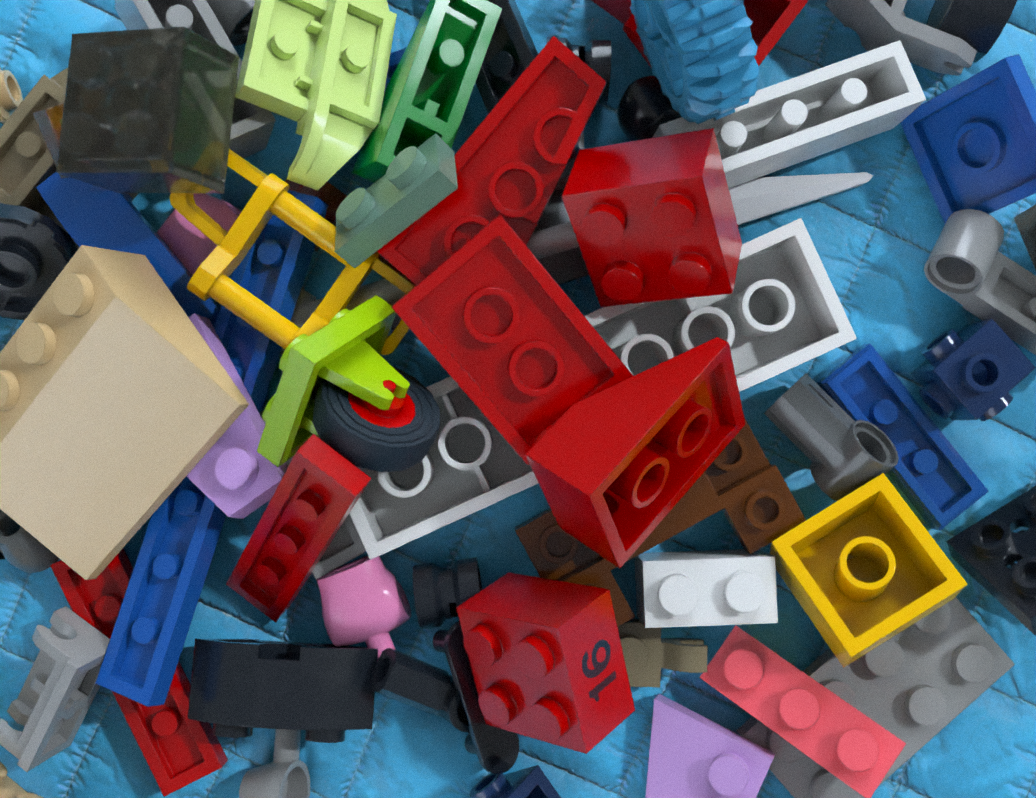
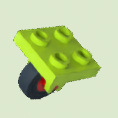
(350, 396)

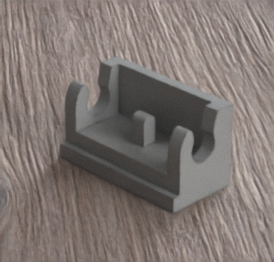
(56, 689)

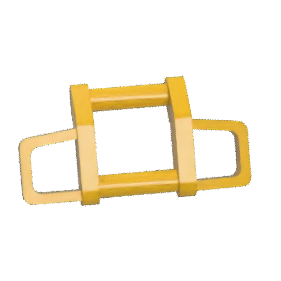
(272, 198)

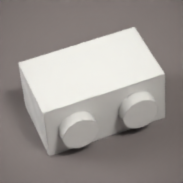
(705, 588)

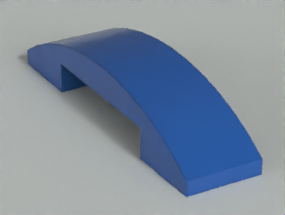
(112, 222)

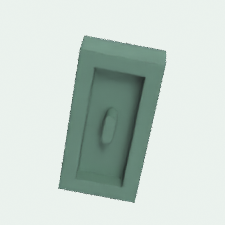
(407, 191)

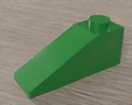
(430, 82)

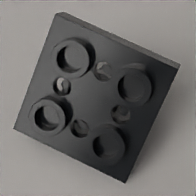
(992, 546)

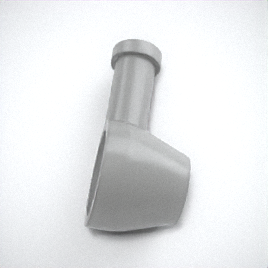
(284, 776)

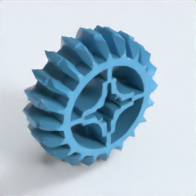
(699, 54)

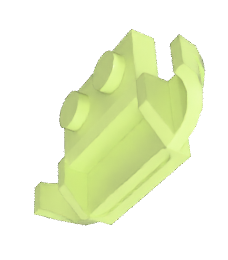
(323, 70)

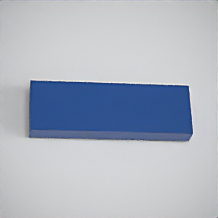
(928, 465)

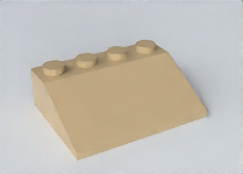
(105, 407)

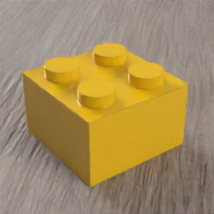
(865, 569)

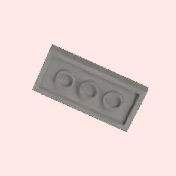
(904, 685)

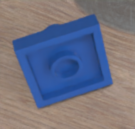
(978, 140)

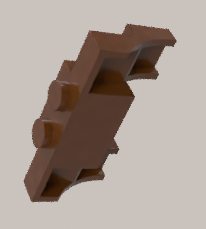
(736, 482)

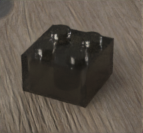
(148, 111)

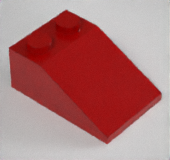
(638, 448)

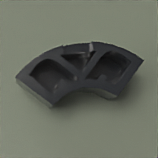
(282, 687)

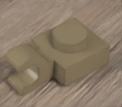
(648, 653)

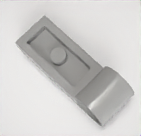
(981, 278)

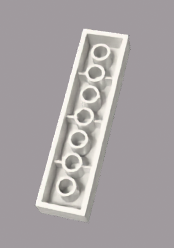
(773, 321)

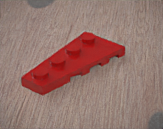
(507, 161)

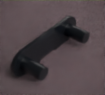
(495, 747)

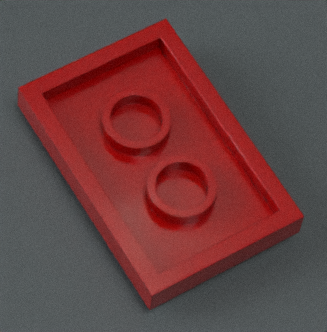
(509, 335)

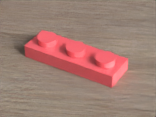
(803, 712)

